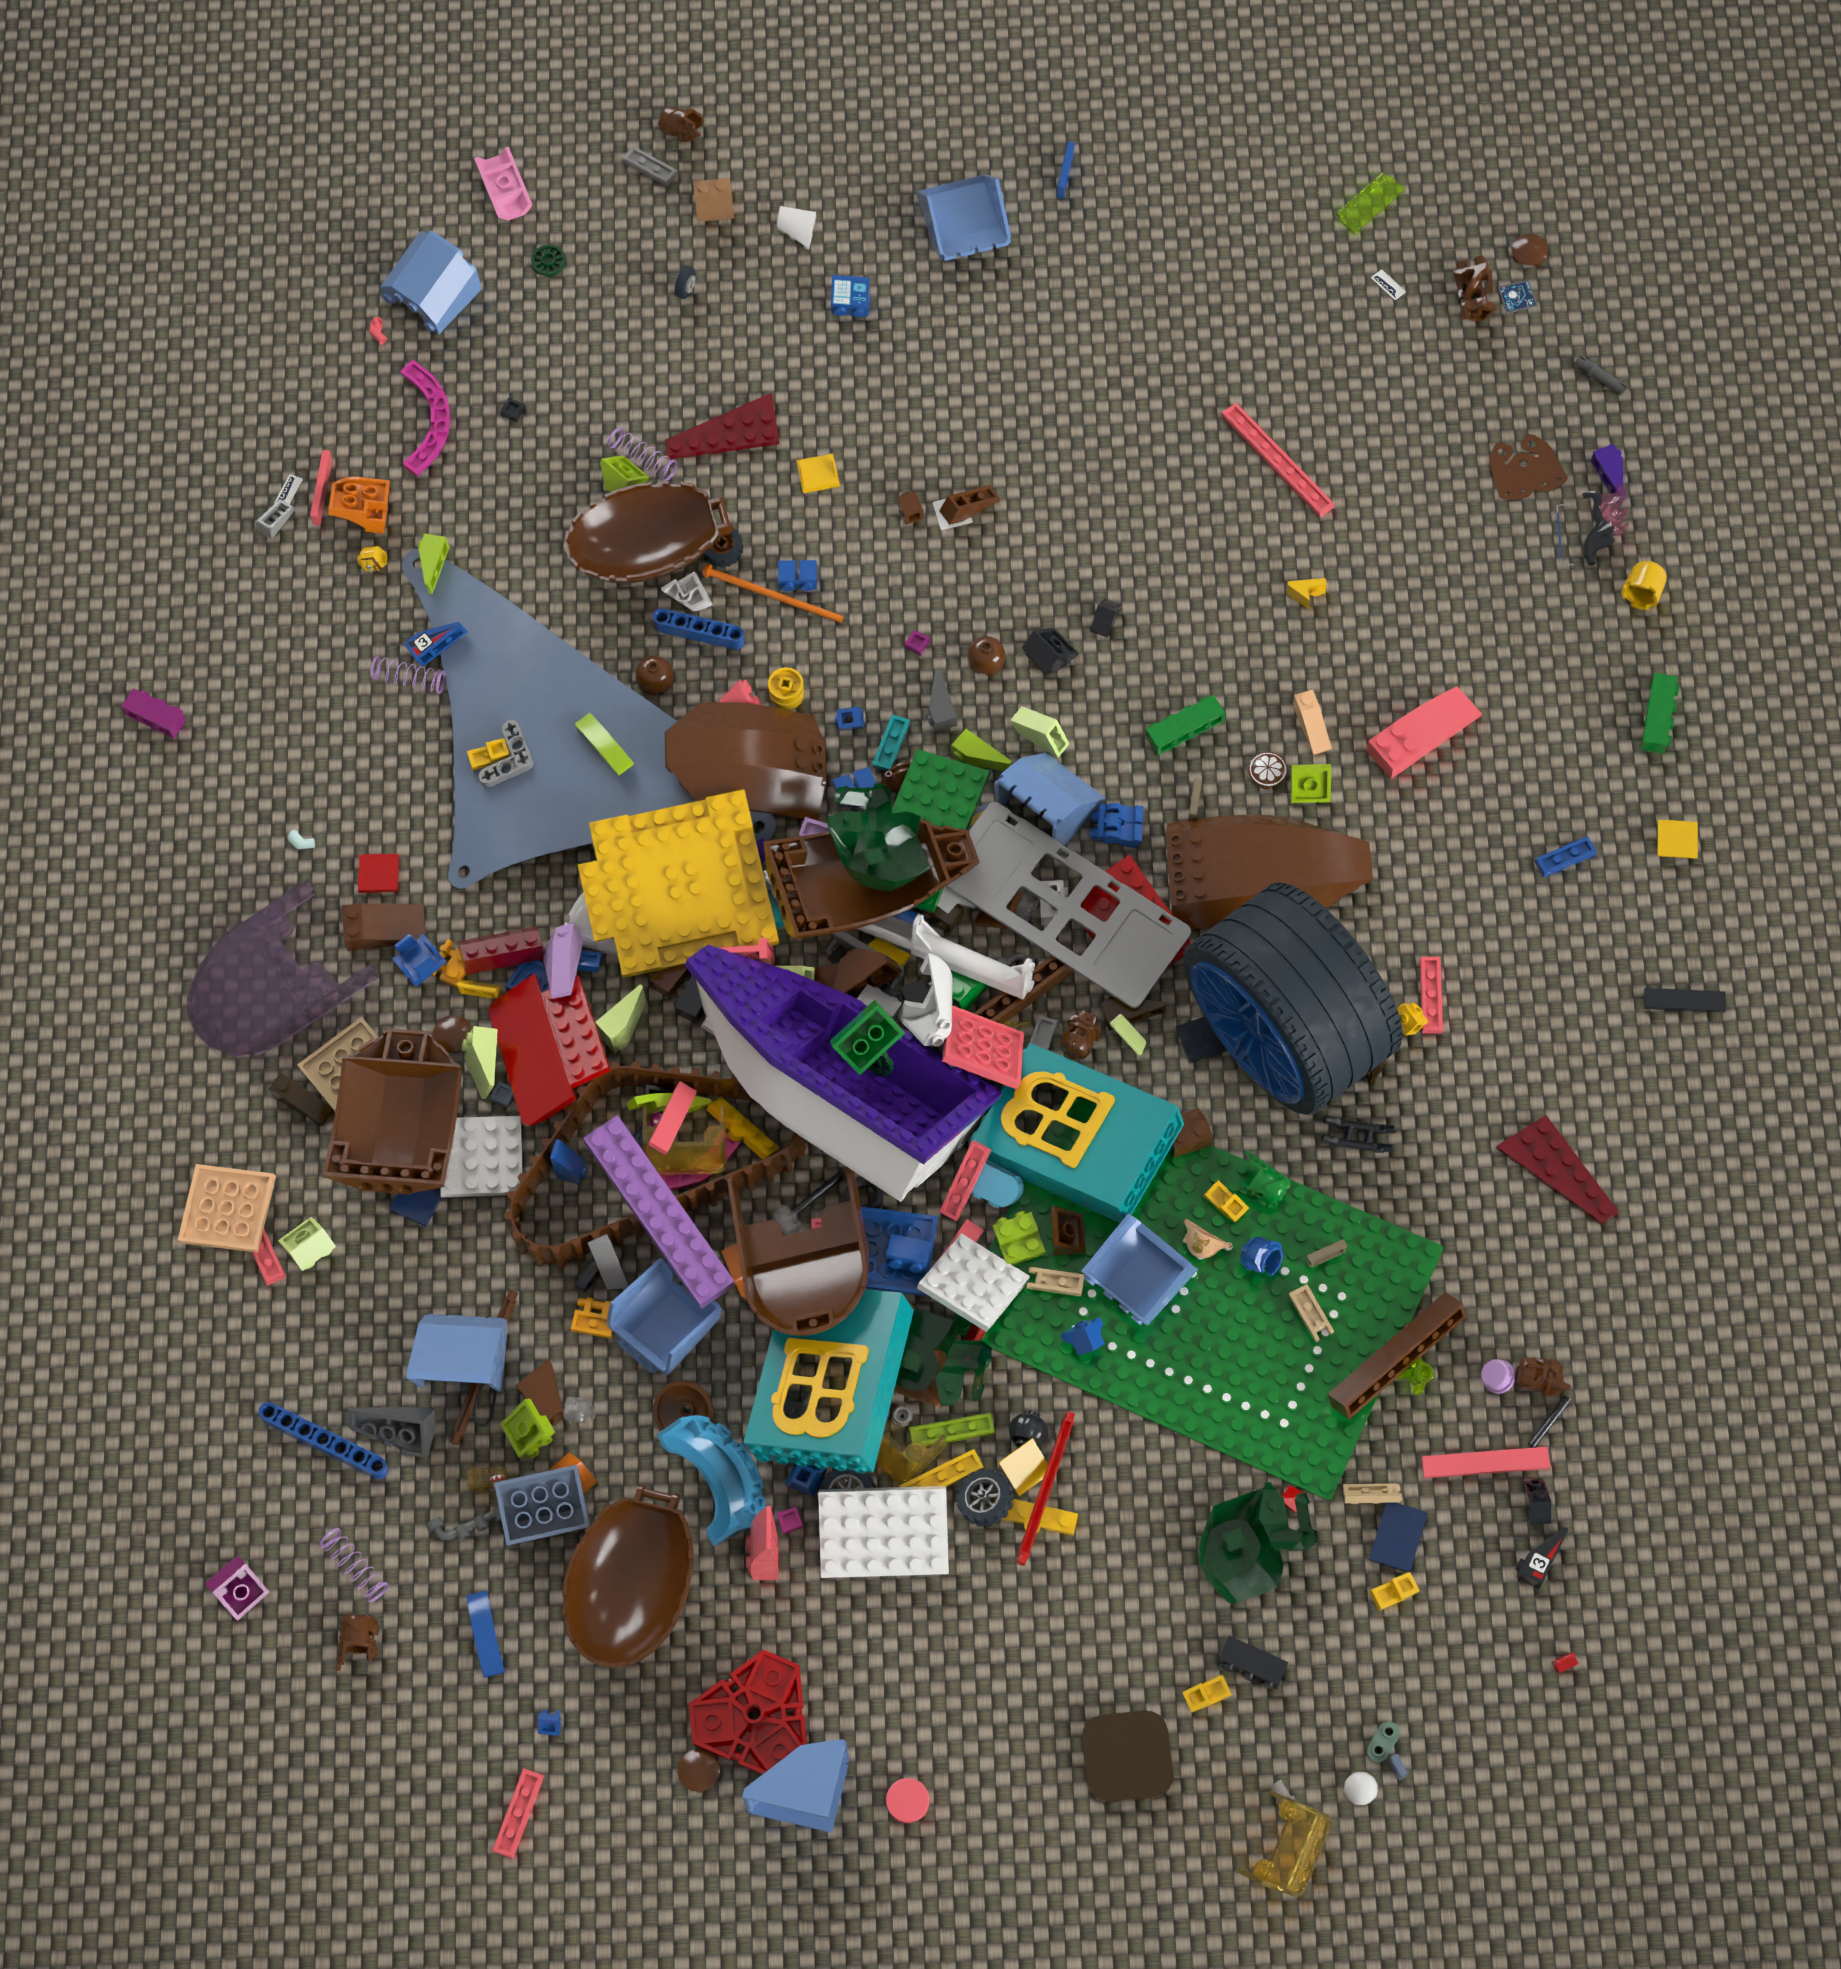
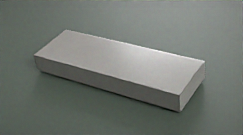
(649, 166)

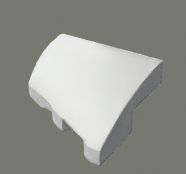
(796, 224)
(688, 592)

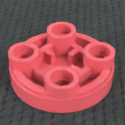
(907, 1800)

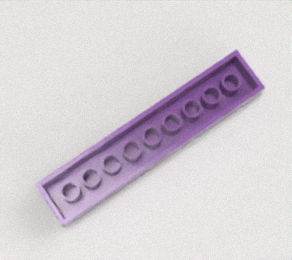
(659, 1212)

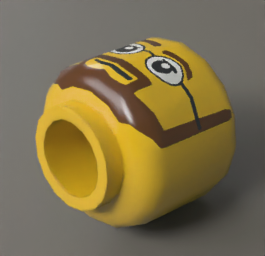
(372, 559)

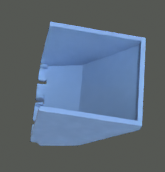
(965, 216)
(1051, 789)
(459, 1350)
(802, 1786)

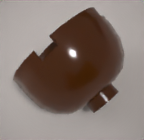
(986, 655)
(654, 675)

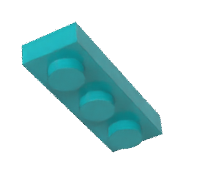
(891, 743)

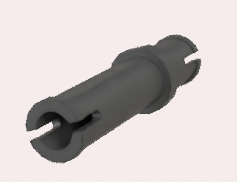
(1594, 370)

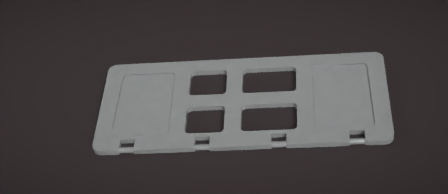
(1128, 948)

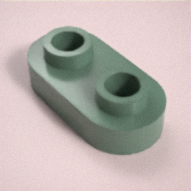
(1383, 1741)

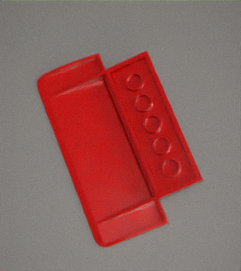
(546, 1046)

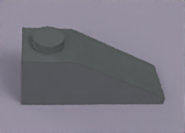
(941, 710)

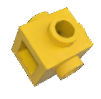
(1411, 1018)

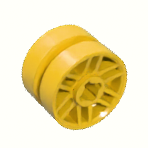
(786, 688)

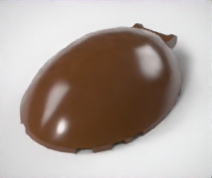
(644, 531)
(628, 1580)

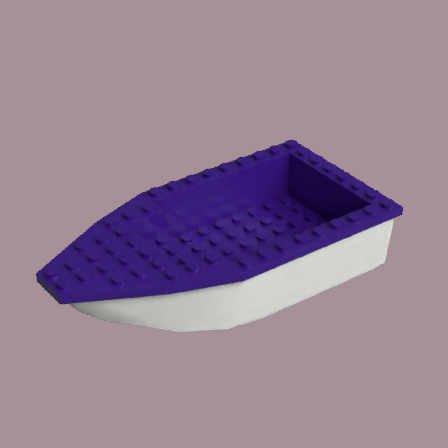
(779, 1048)

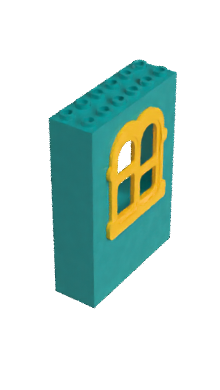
(1115, 1148)
(875, 1342)

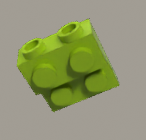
(1018, 1238)
(527, 1429)

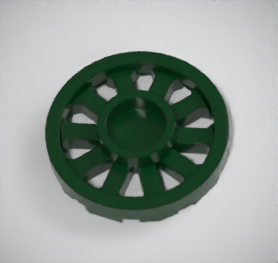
(548, 260)
(882, 1066)

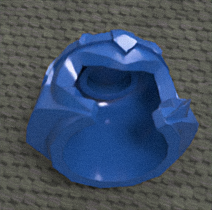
(1260, 1253)

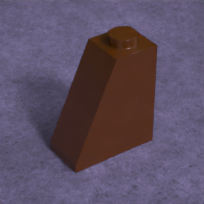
(543, 1391)

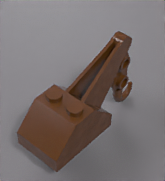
(857, 970)

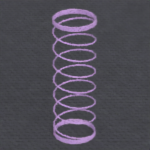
(664, 470)
(378, 671)
(377, 1586)

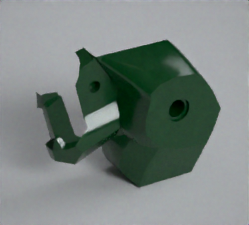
(877, 845)
(1245, 1542)

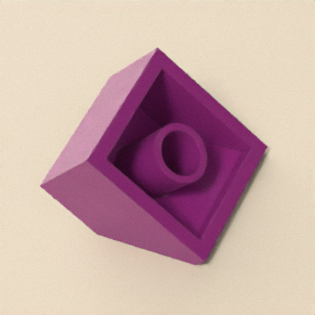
(237, 1587)

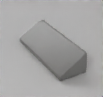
(608, 1263)

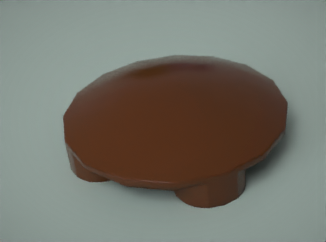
(1529, 250)
(451, 1032)
(698, 1770)

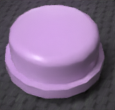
(1498, 1376)

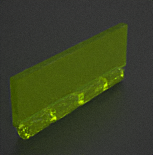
(1369, 202)

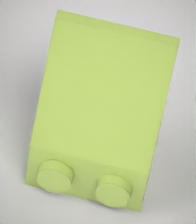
(620, 1021)
(481, 1057)

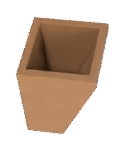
(713, 199)

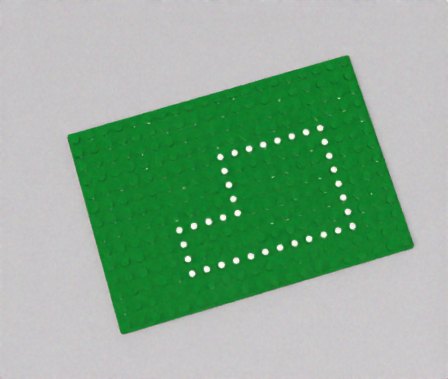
(1229, 1348)

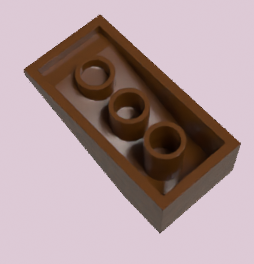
(381, 924)

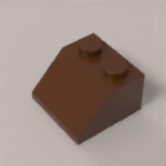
(1193, 1135)

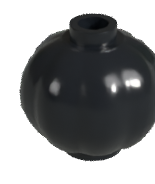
(1026, 1427)

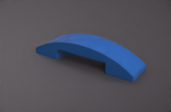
(485, 1634)

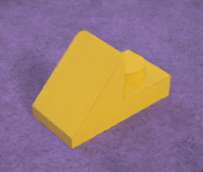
(1302, 589)

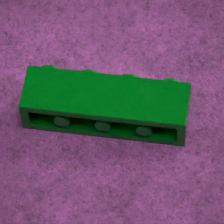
(1659, 712)
(1185, 724)

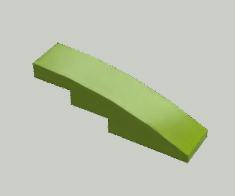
(604, 744)
(659, 1101)

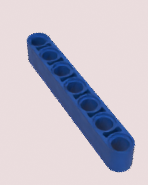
(316, 1433)

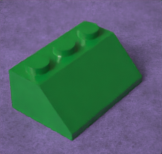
(867, 1037)

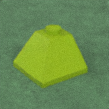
(621, 473)

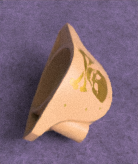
(1201, 1242)

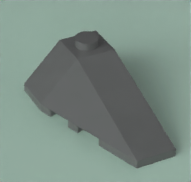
(402, 1427)

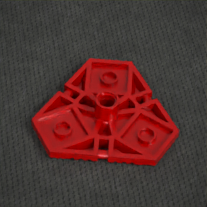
(722, 1721)

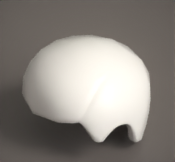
(1360, 1788)

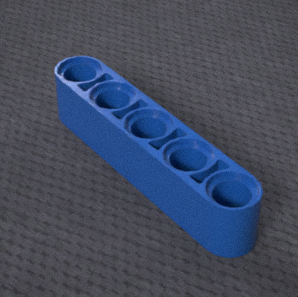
(705, 635)

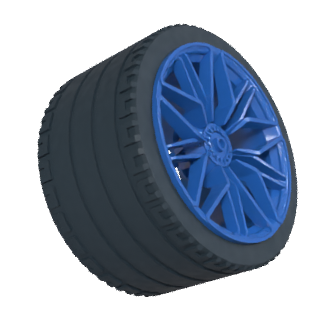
(1293, 998)

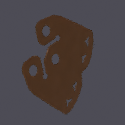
(1529, 478)

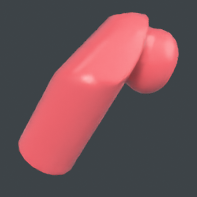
(375, 330)

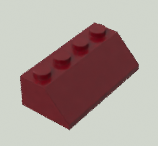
(501, 950)

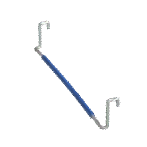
(1572, 564)

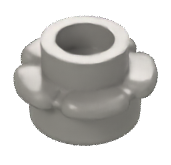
(902, 1421)

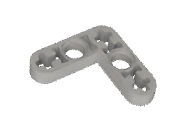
(514, 761)

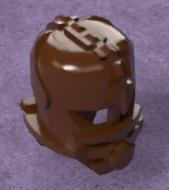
(680, 123)
(1080, 1035)
(1541, 1375)
(355, 1637)

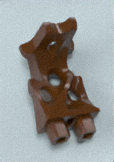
(1479, 308)

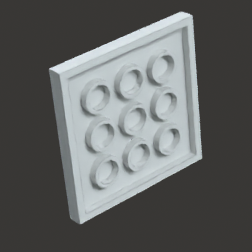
(484, 1157)
(973, 1282)

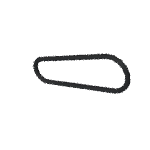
(475, 1406)

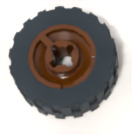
(727, 554)

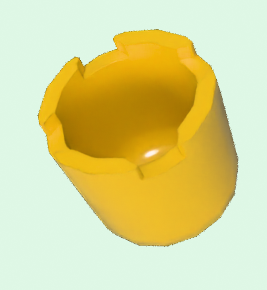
(1644, 585)

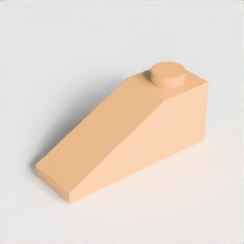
(1312, 721)

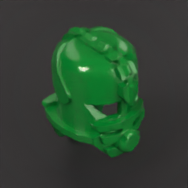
(1266, 1182)

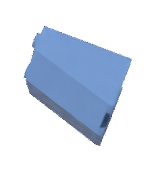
(432, 281)
(1138, 1270)
(659, 1319)

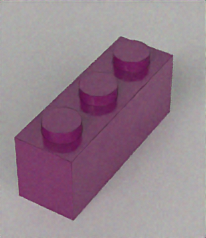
(153, 713)

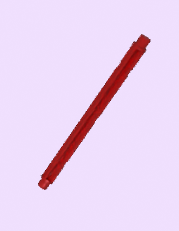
(1046, 1485)

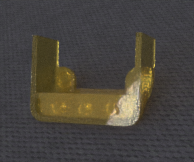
(689, 1156)
(906, 1463)
(1295, 1849)

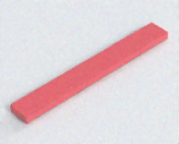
(1277, 460)

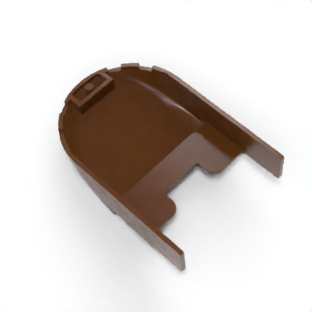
(806, 1277)

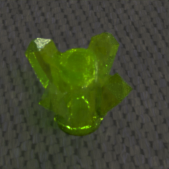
(1419, 1375)

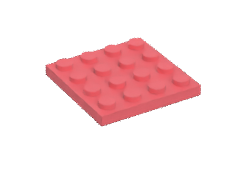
(984, 1048)

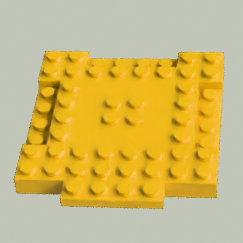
(677, 883)

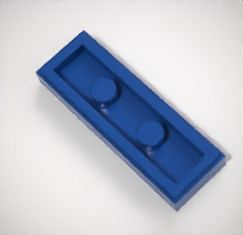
(1065, 170)
(1565, 856)

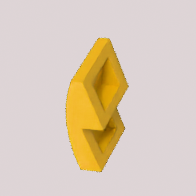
(488, 755)
(1226, 1202)
(1394, 1591)
(1207, 1693)

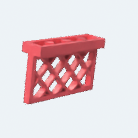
(763, 952)

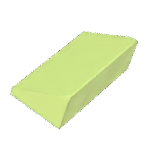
(1128, 1034)

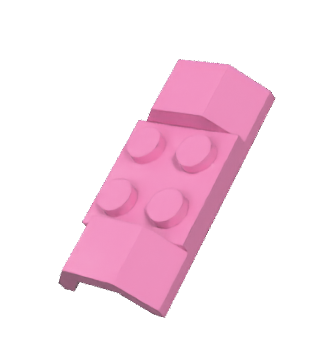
(504, 185)

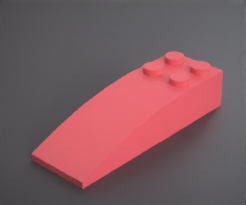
(1421, 731)
(763, 1547)

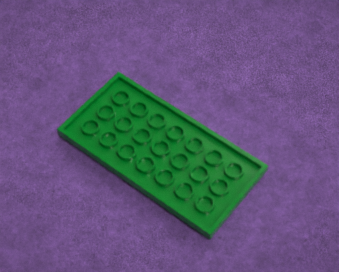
(941, 793)

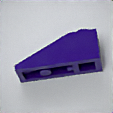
(1609, 466)

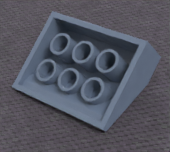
(542, 1505)

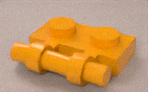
(454, 970)
(589, 1322)

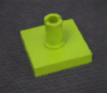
(1311, 783)

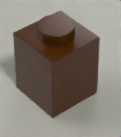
(910, 507)

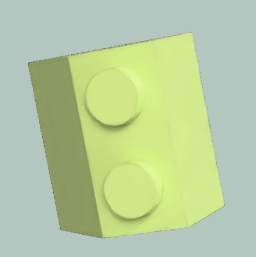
(307, 1244)

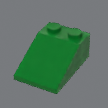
(965, 990)

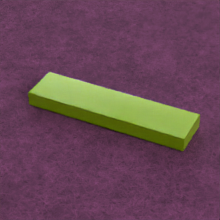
(953, 1429)

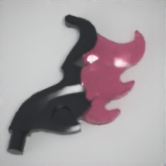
(1608, 520)

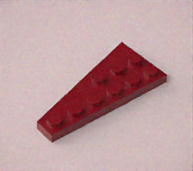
(739, 429)
(1555, 1164)

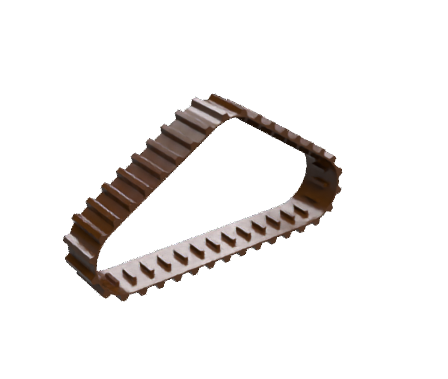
(690, 1200)

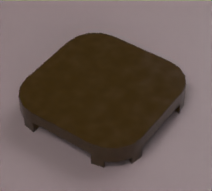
(1127, 1756)

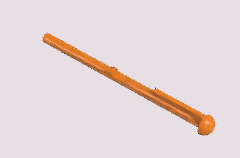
(709, 571)

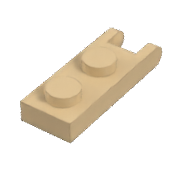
(1056, 1281)
(1310, 1311)
(1371, 1493)

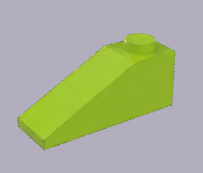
(432, 553)
(978, 753)

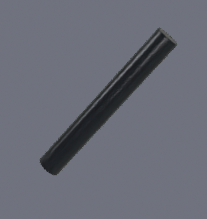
(817, 1193)
(1549, 1422)

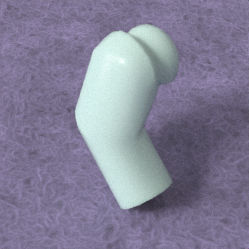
(298, 842)

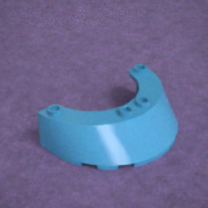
(725, 1467)

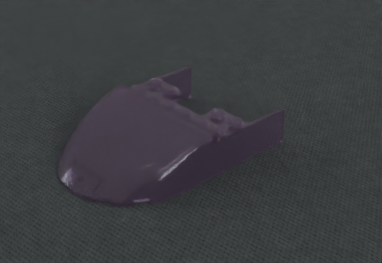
(252, 989)

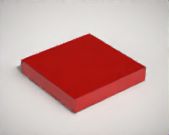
(378, 873)

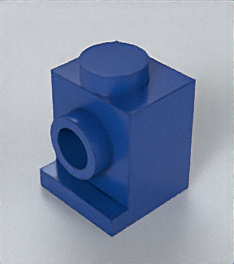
(843, 714)

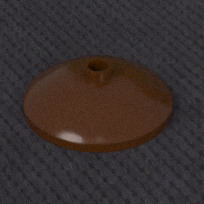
(673, 1399)

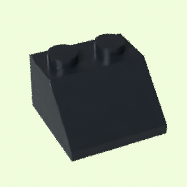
(1049, 650)

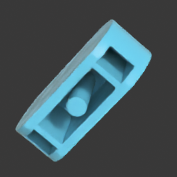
(998, 1185)

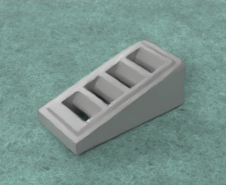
(270, 528)

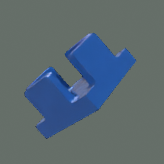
(417, 958)

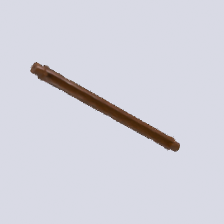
(468, 1404)

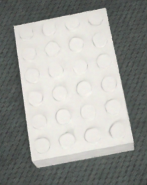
(883, 1531)

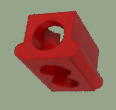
(1565, 1662)

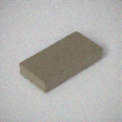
(1195, 799)
(1326, 1253)

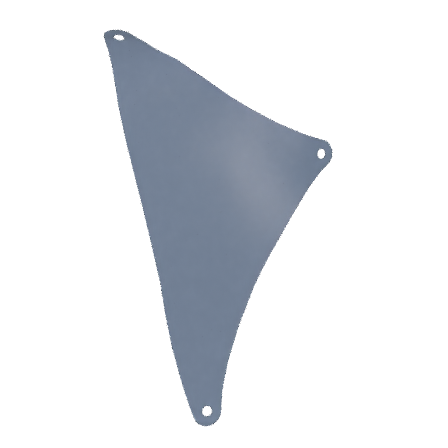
(529, 675)

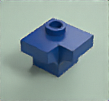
(1085, 1336)
(805, 1479)

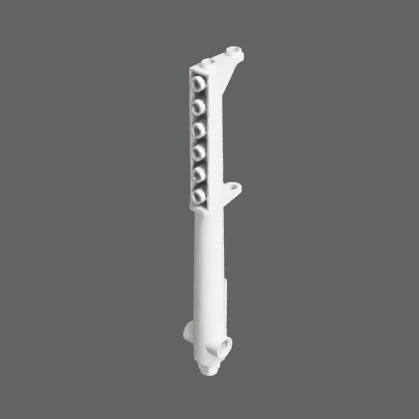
(923, 940)

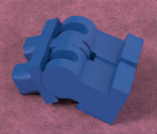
(1118, 824)

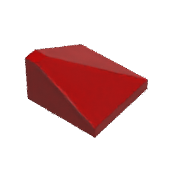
(1289, 1498)

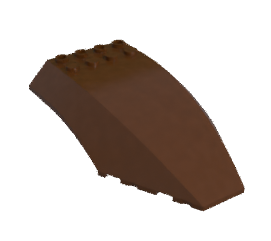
(1231, 858)
(822, 897)

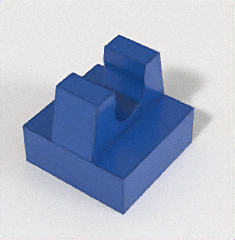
(549, 1723)

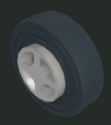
(684, 282)

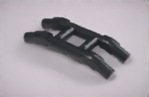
(1368, 1128)

